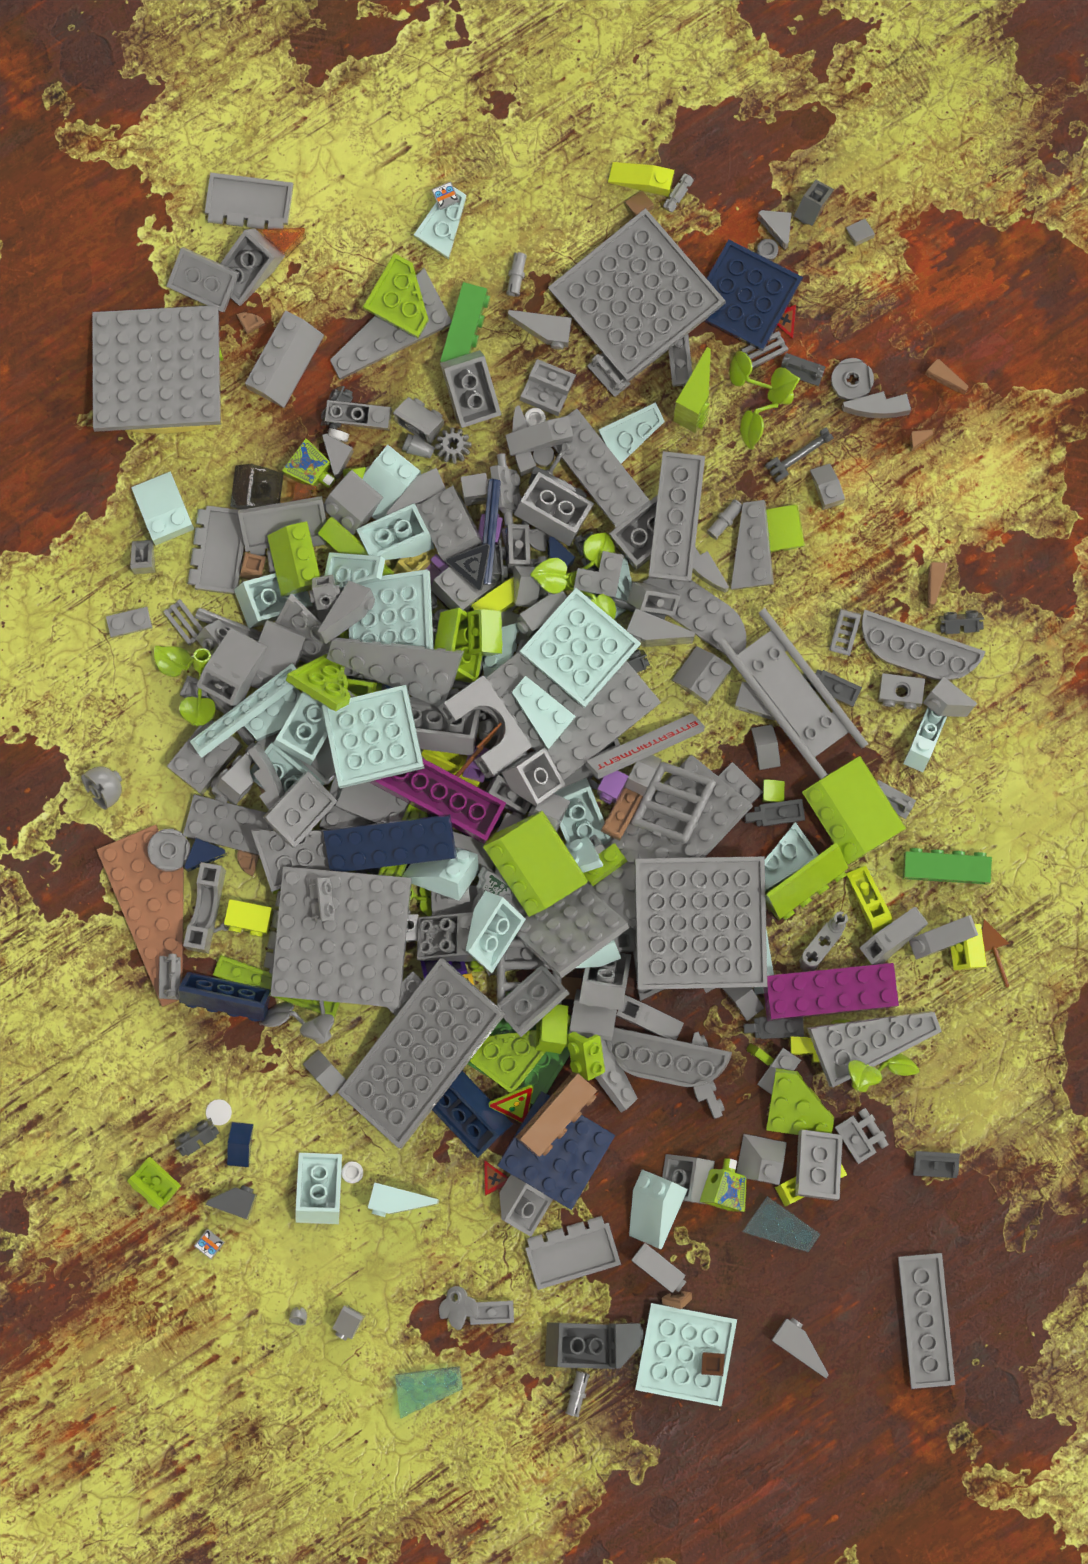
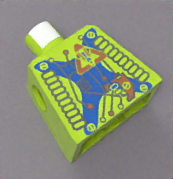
(309, 466)
(725, 1188)

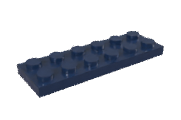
(390, 843)

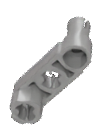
(830, 932)

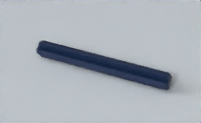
(490, 524)

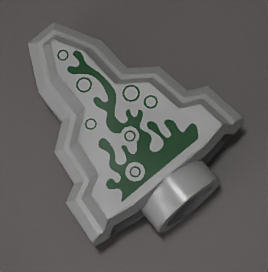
(493, 883)

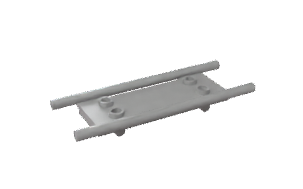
(789, 694)

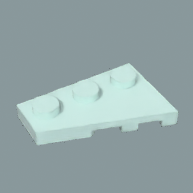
(441, 226)
(631, 431)
(354, 568)
(491, 663)
(543, 711)
(273, 717)
(788, 857)

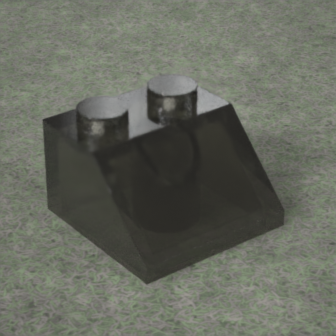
(255, 486)

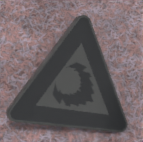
(471, 565)

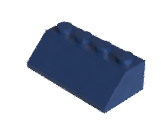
(224, 996)
(469, 1117)

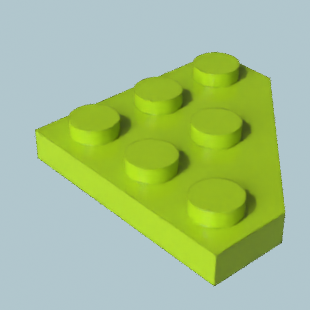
(399, 297)
(323, 682)
(508, 1058)
(796, 1106)

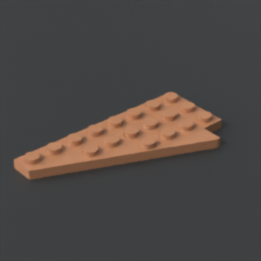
(148, 899)

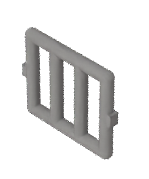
(691, 820)
(503, 986)

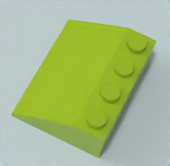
(692, 403)
(854, 810)
(534, 863)
(806, 882)

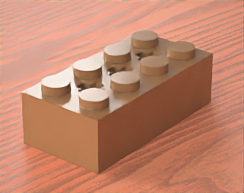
(556, 1114)

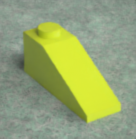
(642, 177)
(869, 899)

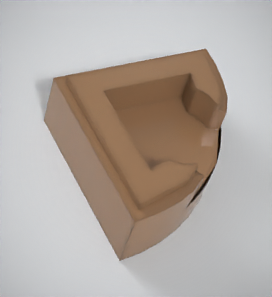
(250, 321)
(247, 862)
(677, 1301)

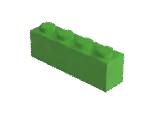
(466, 321)
(947, 867)

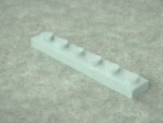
(243, 713)

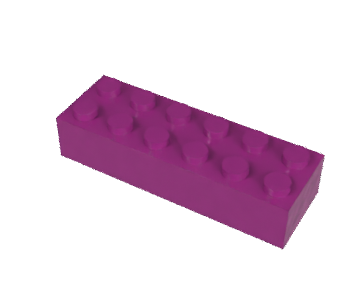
(443, 793)
(830, 991)

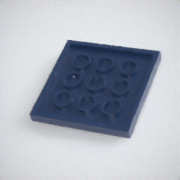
(753, 292)
(567, 1165)

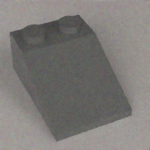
(577, 1345)

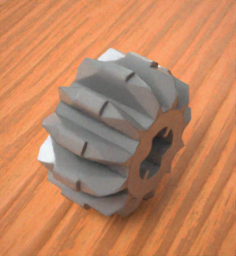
(444, 445)

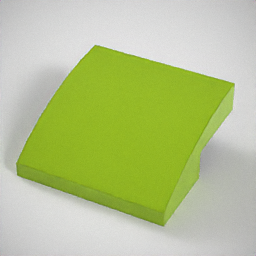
(784, 528)

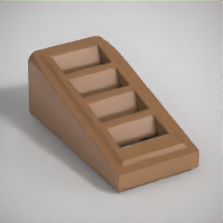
(941, 373)
(936, 574)

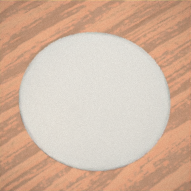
(219, 1112)

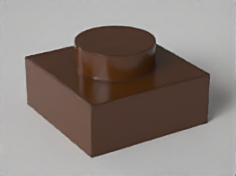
(712, 1364)

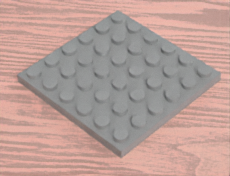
(636, 295)
(156, 368)
(603, 720)
(700, 922)
(348, 958)

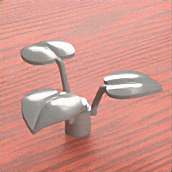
(315, 1029)

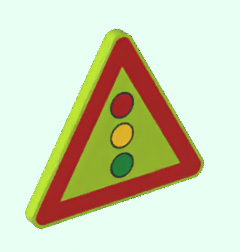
(514, 1104)

